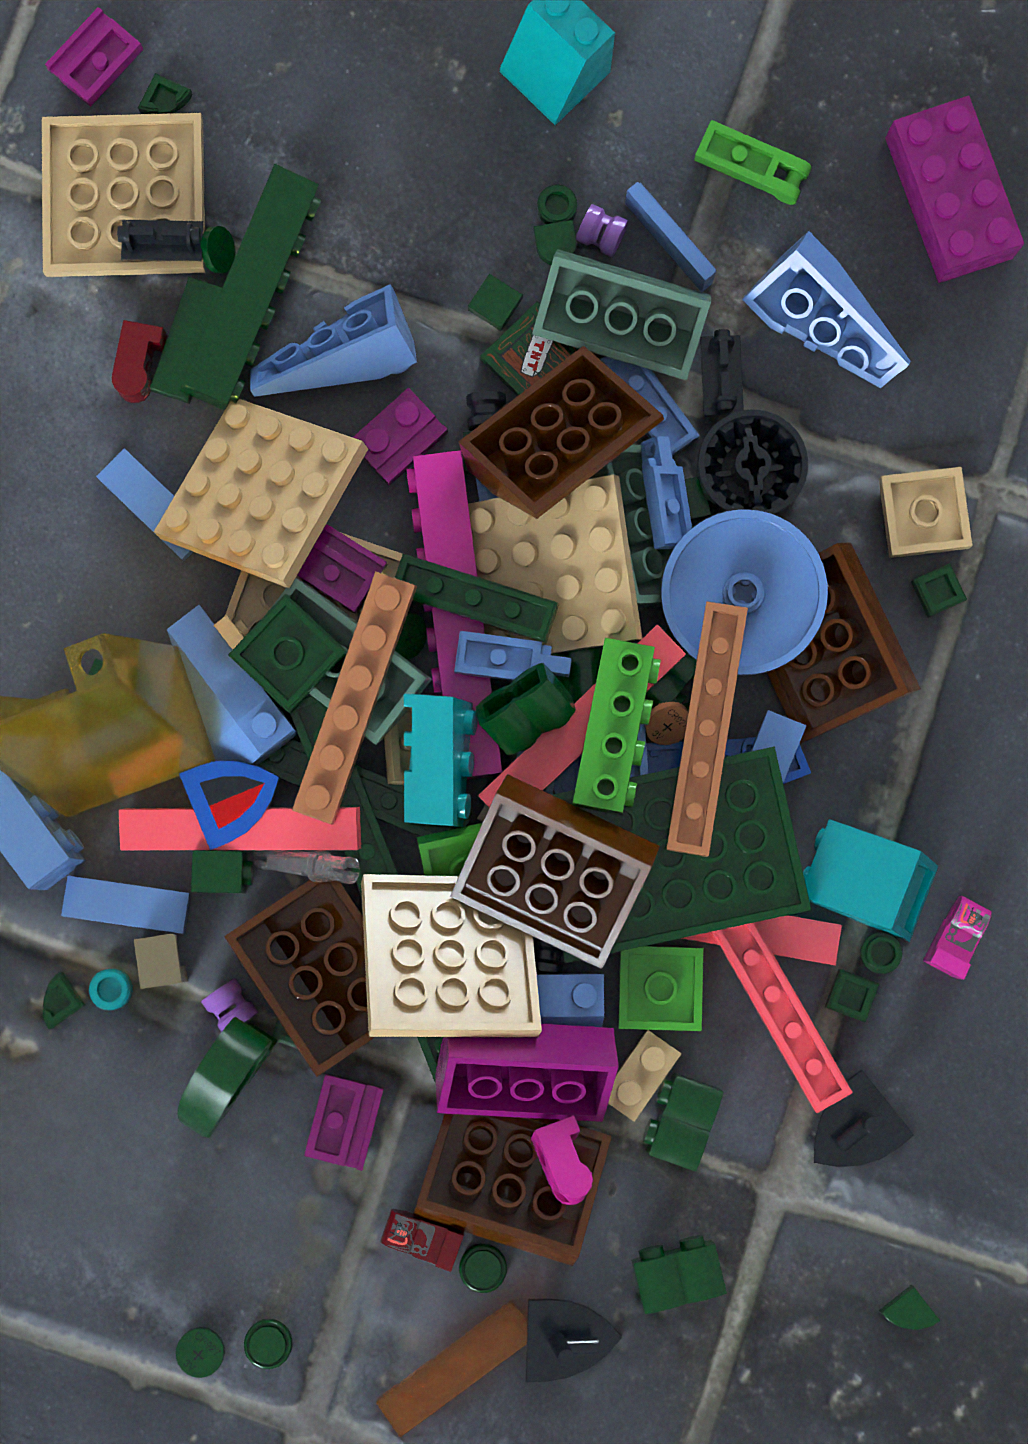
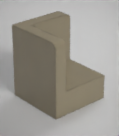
(159, 961)

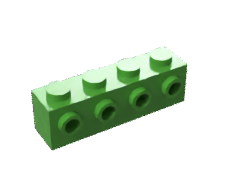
(614, 727)

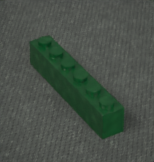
(250, 287)

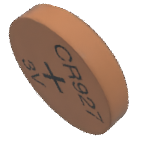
(667, 723)

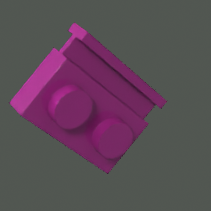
(94, 56)
(398, 434)
(341, 568)
(344, 1121)

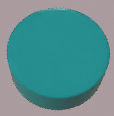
(110, 989)

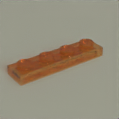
(454, 1369)

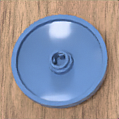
(752, 564)

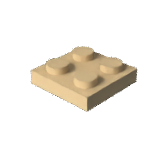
(925, 512)

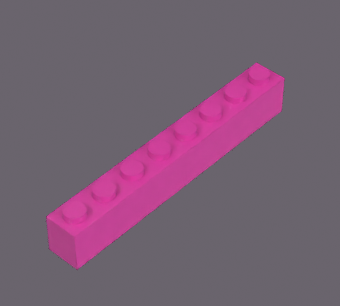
(449, 543)

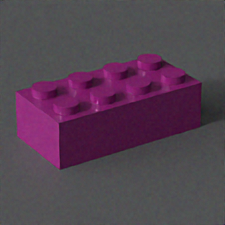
(954, 189)
(540, 1077)

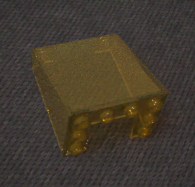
(113, 734)

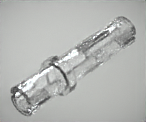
(316, 865)

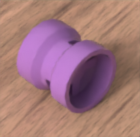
(593, 228)
(226, 997)

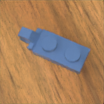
(664, 493)
(504, 656)

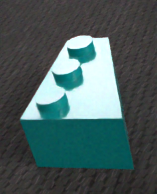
(438, 760)

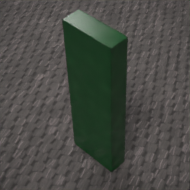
(184, 337)

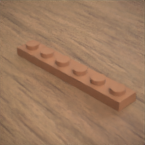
(354, 698)
(707, 729)

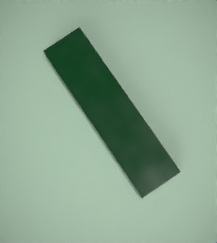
(478, 598)

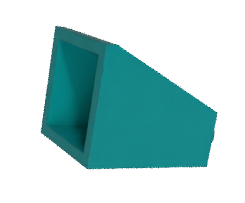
(558, 55)
(869, 879)

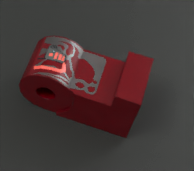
(135, 359)
(422, 1238)

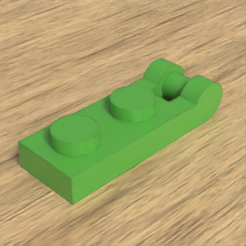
(752, 162)

